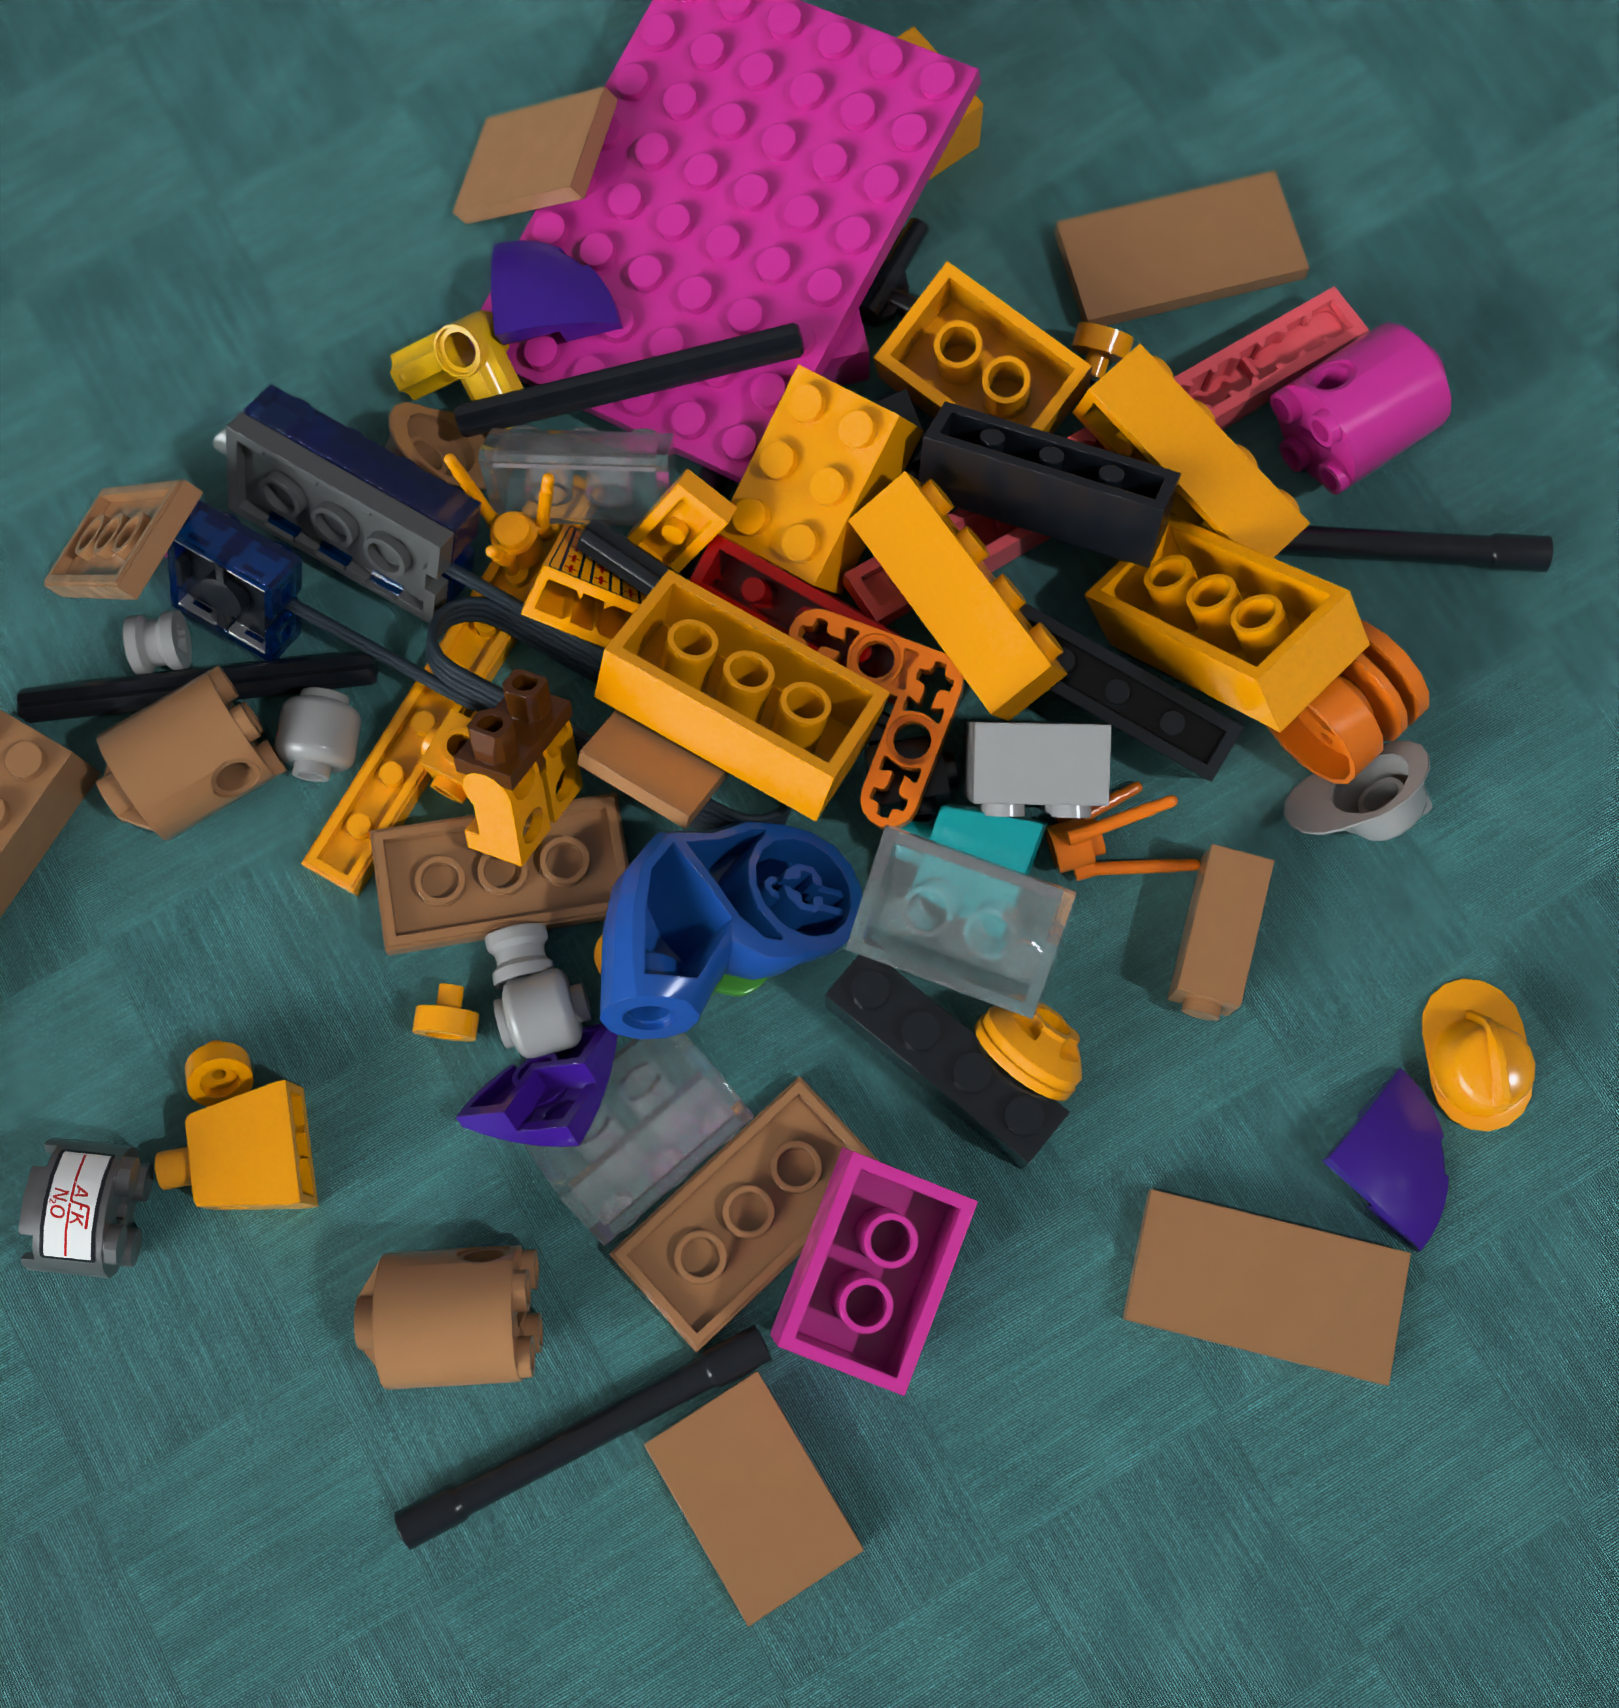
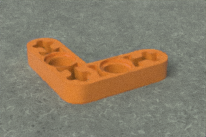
(903, 684)

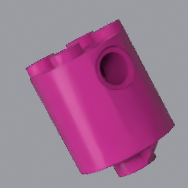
(1362, 406)

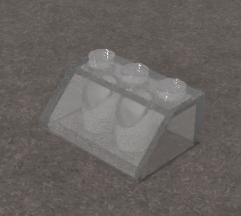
(594, 472)
(962, 921)
(653, 1127)

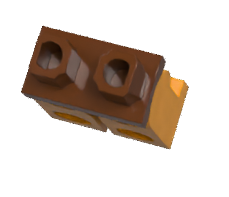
(514, 768)

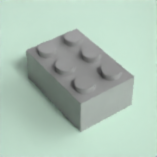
(1037, 764)

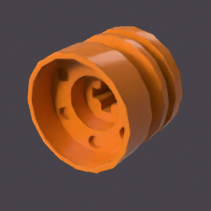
(1358, 712)

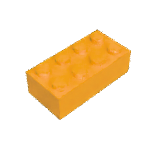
(1231, 622)
(740, 694)

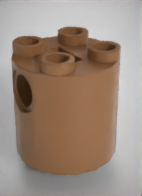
(185, 757)
(451, 1317)

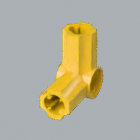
(450, 357)

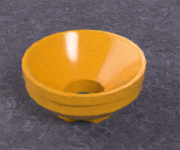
(1033, 1051)

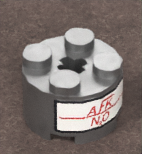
(84, 1208)

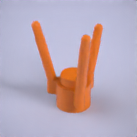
(1079, 840)

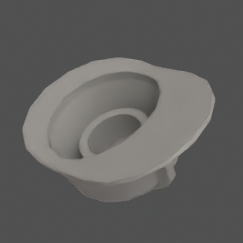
(1374, 805)

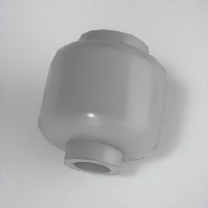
(318, 734)
(542, 1013)

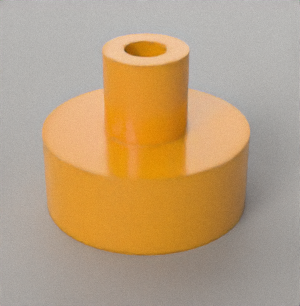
(1101, 346)
(446, 1018)
(218, 1072)

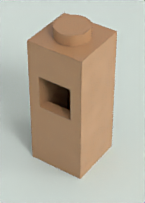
(1220, 932)

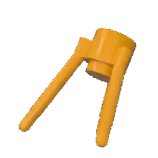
(513, 534)

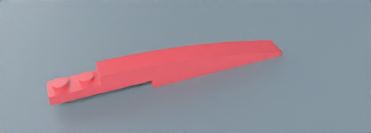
(1227, 382)

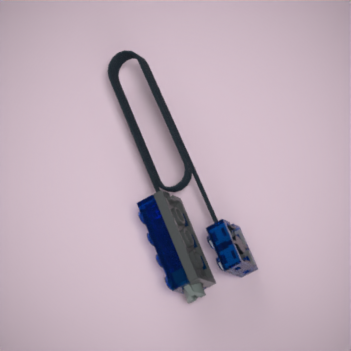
(375, 524)

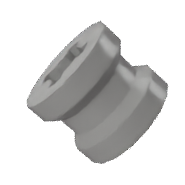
(157, 642)
(518, 951)

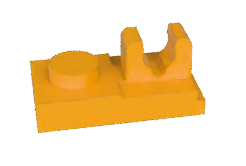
(682, 521)

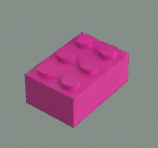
(872, 1271)

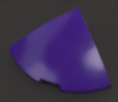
(547, 292)
(548, 1096)
(1396, 1160)

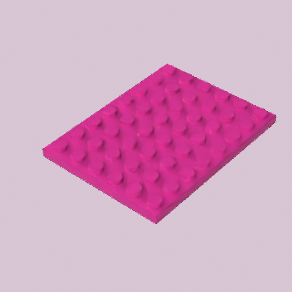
(740, 193)

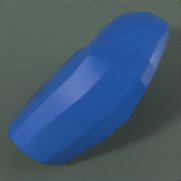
(715, 905)

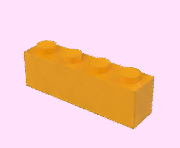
(1151, 418)
(958, 596)

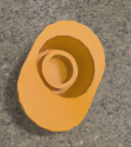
(1477, 1055)

